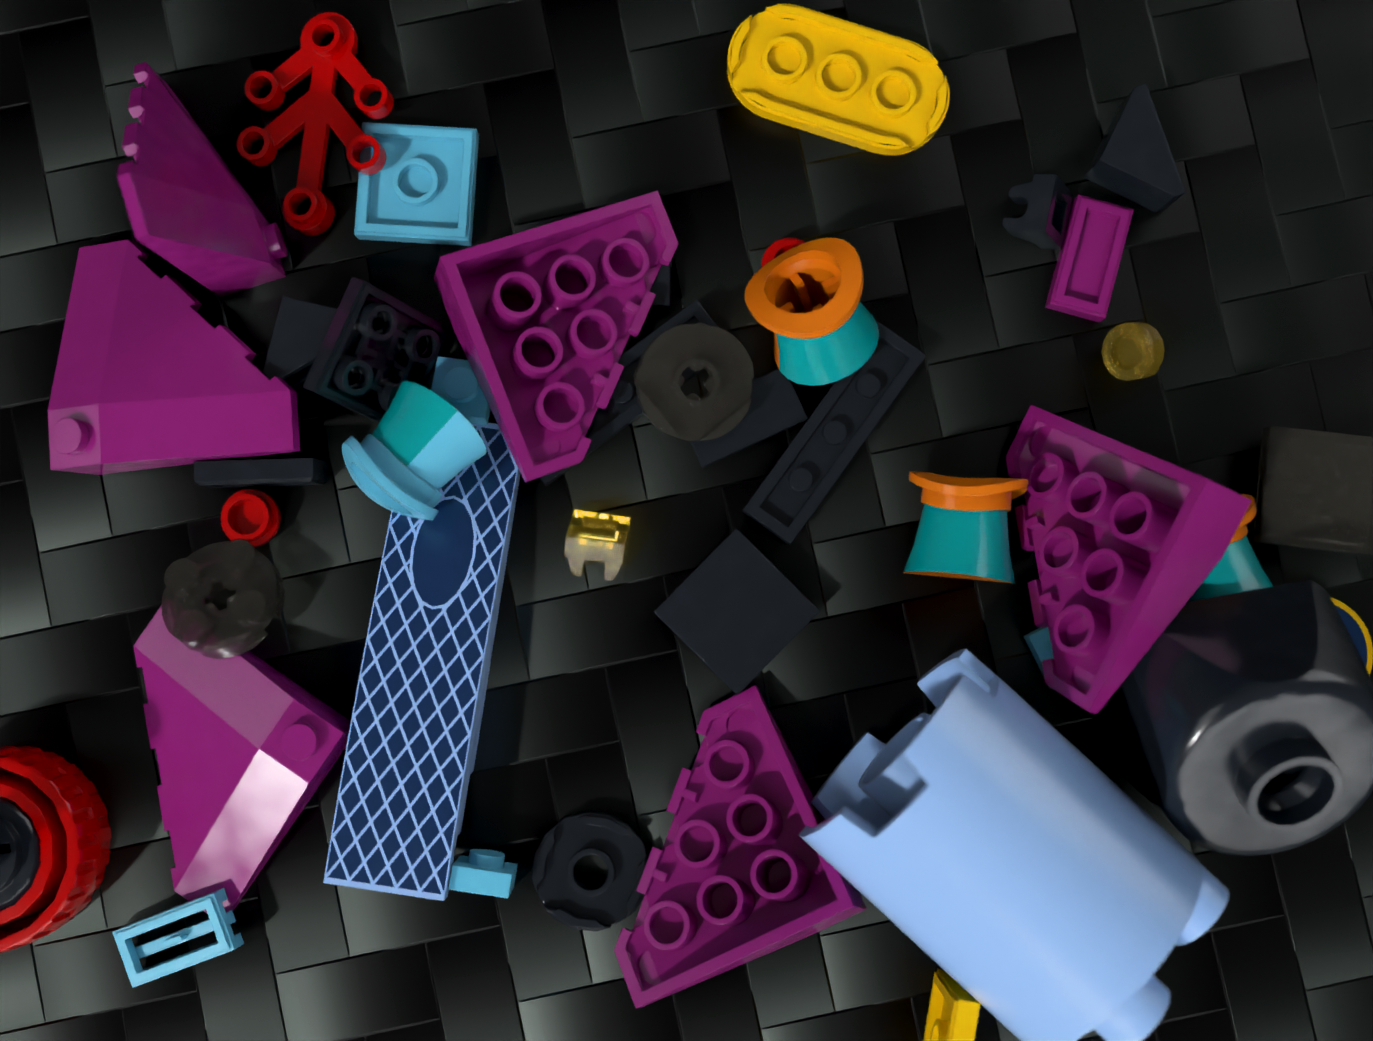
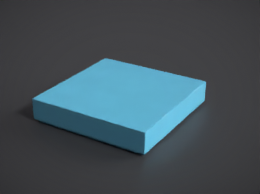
(422, 189)

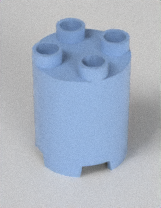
(1015, 862)

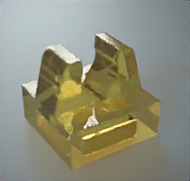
(597, 539)

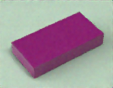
(1089, 258)

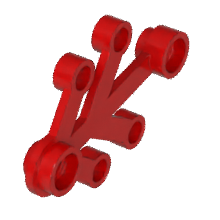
(316, 114)

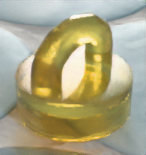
(1133, 351)

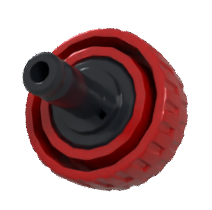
(50, 843)

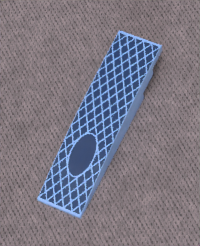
(424, 684)

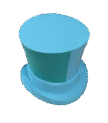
(413, 452)

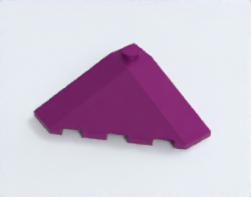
(188, 199)
(551, 318)
(154, 381)
(1114, 548)
(233, 757)
(733, 861)

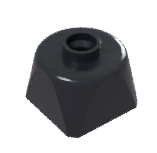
(1250, 721)

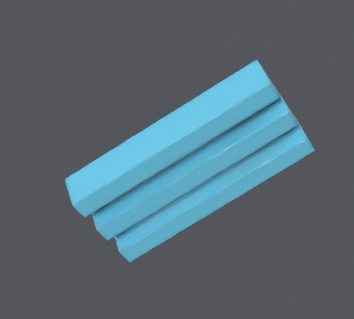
(218, 921)

